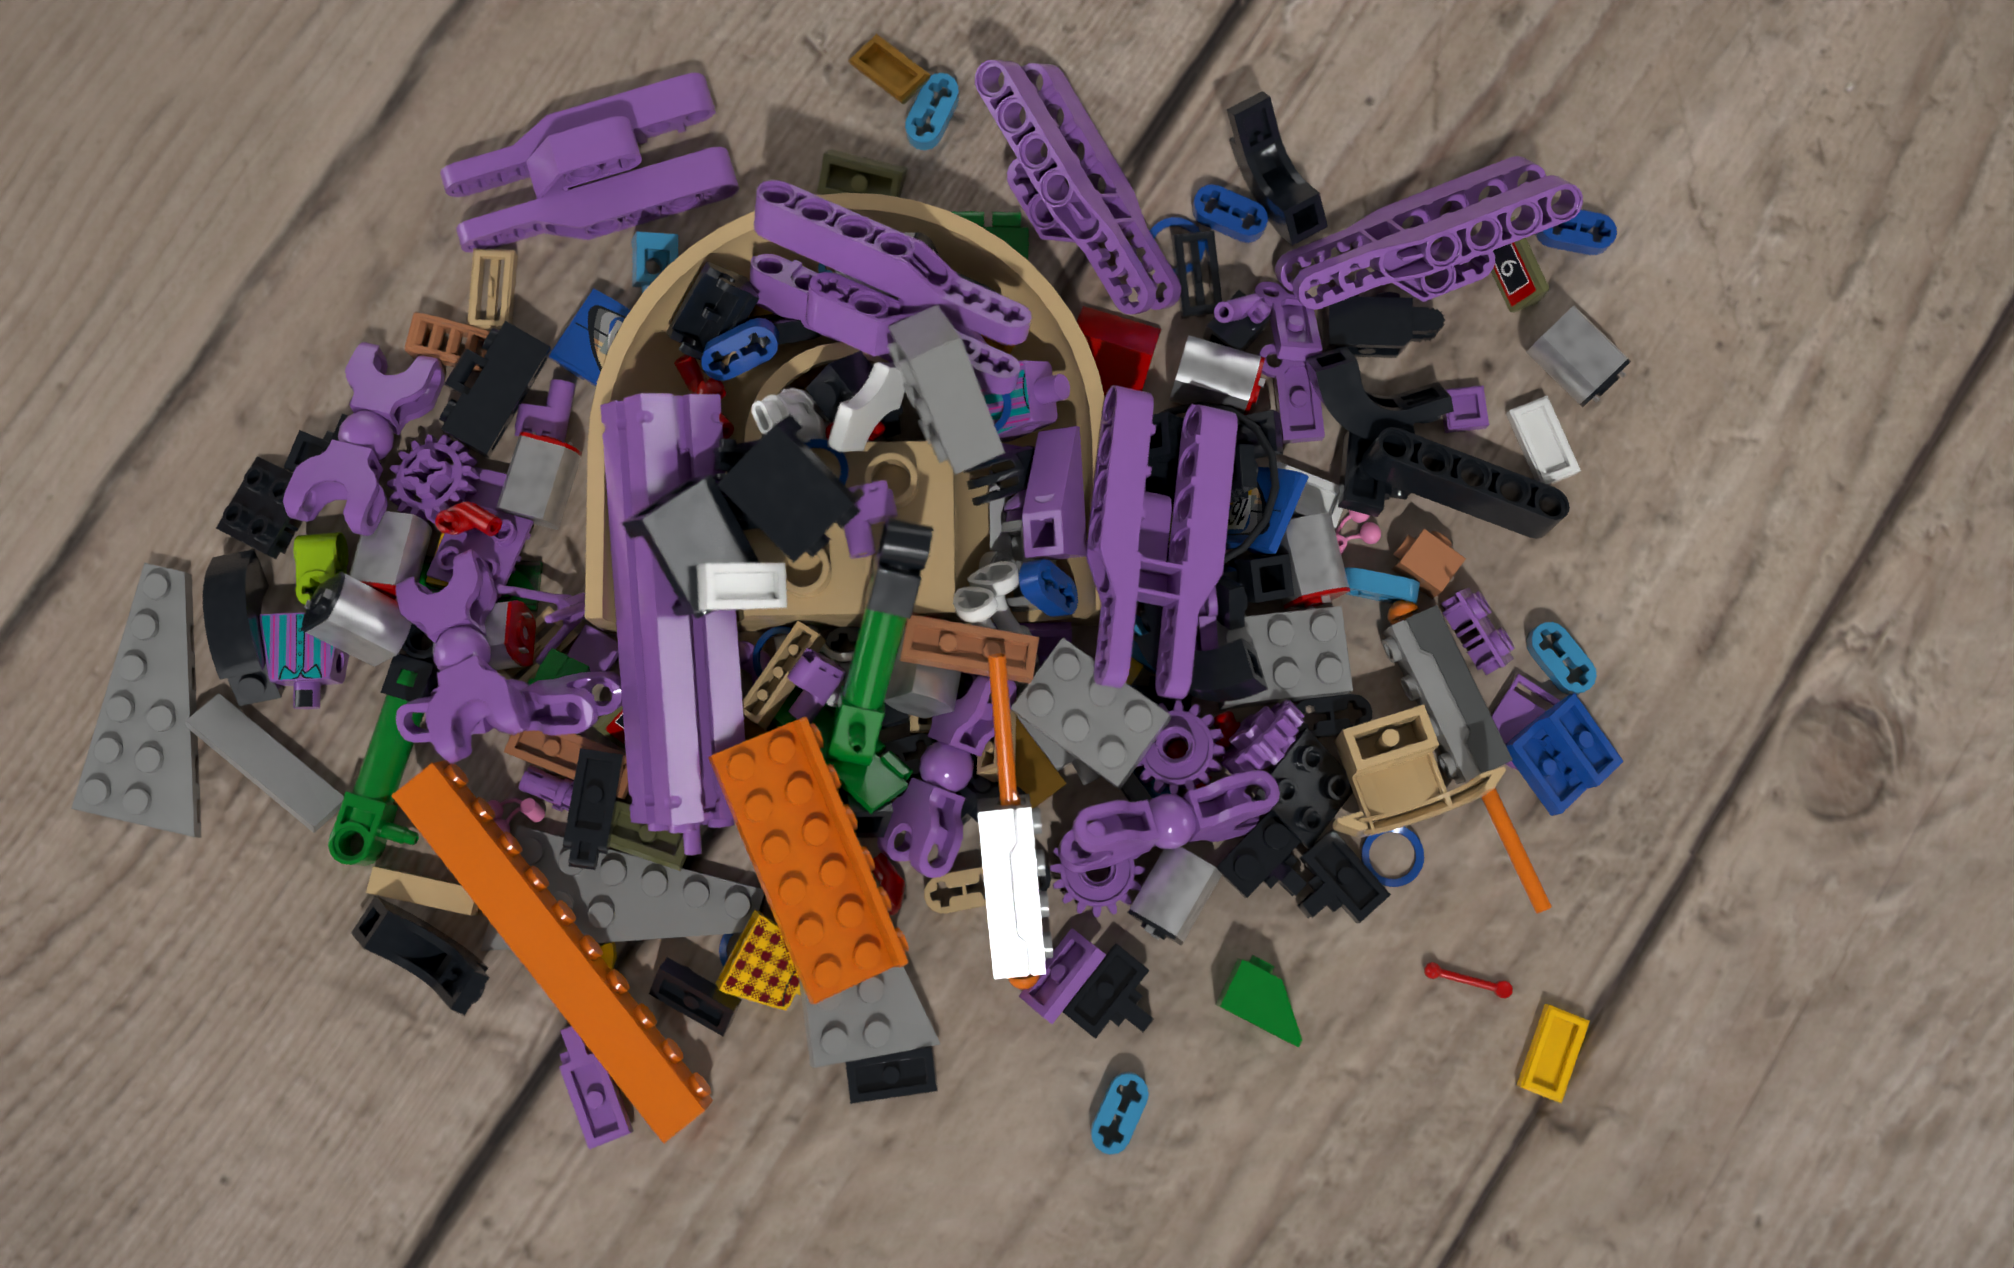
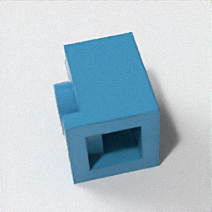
(651, 247)

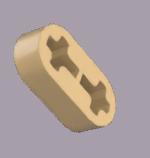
(954, 880)

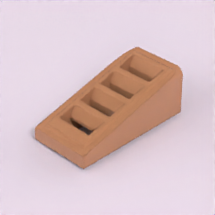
(419, 333)

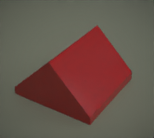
(1119, 347)

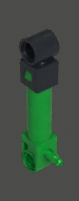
(890, 602)
(370, 805)

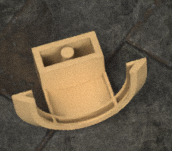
(1398, 776)

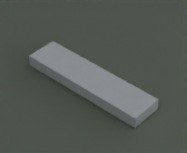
(265, 762)

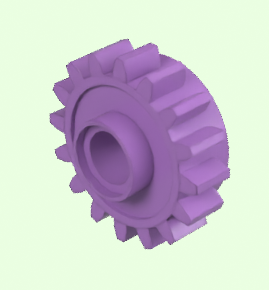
(1198, 760)
(1093, 893)

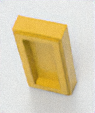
(1553, 1053)

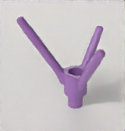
(570, 610)

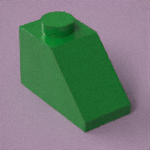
(1260, 999)

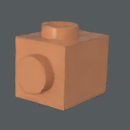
(1428, 560)

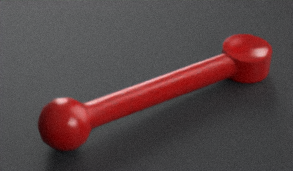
(1501, 988)

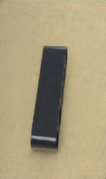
(1465, 483)

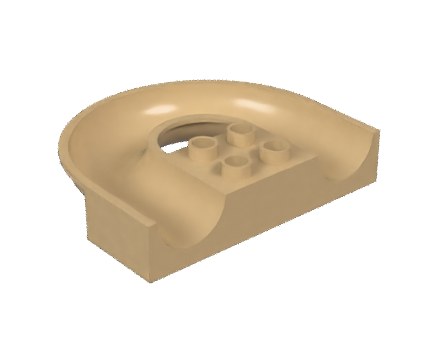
(831, 585)

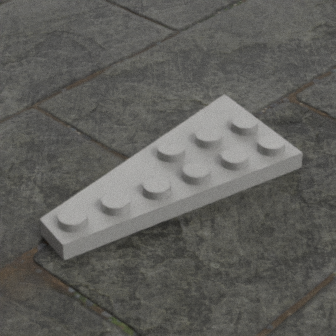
(141, 749)
(633, 896)
(867, 1021)

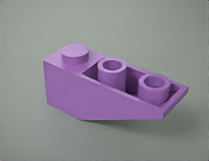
(1055, 498)

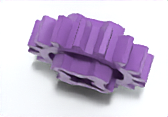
(432, 478)
(1263, 738)

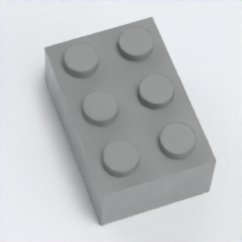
(944, 390)
(1299, 655)
(1092, 722)

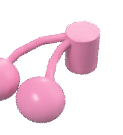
(1369, 532)
(528, 807)

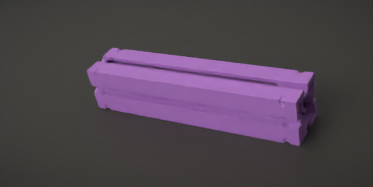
(674, 670)

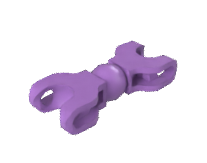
(351, 465)
(467, 684)
(554, 706)
(930, 807)
(1167, 821)

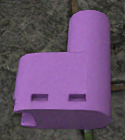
(549, 419)
(875, 507)
(818, 679)

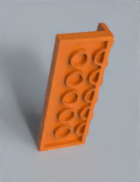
(809, 859)

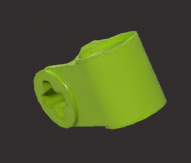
(317, 560)

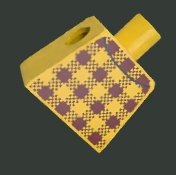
(760, 966)

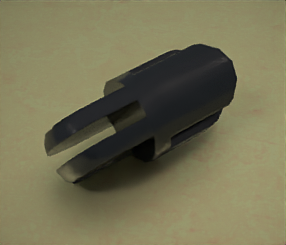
(1010, 474)

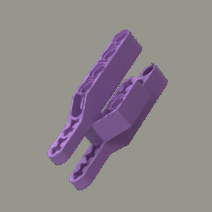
(588, 146)
(1077, 209)
(1408, 254)
(885, 261)
(1132, 534)

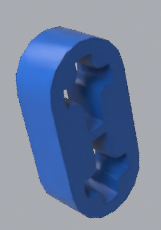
(1233, 206)
(1575, 236)
(744, 358)
(1048, 588)

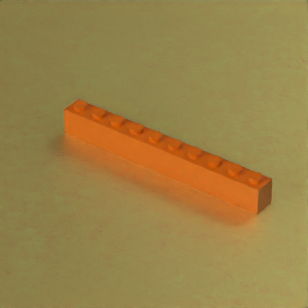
(554, 948)

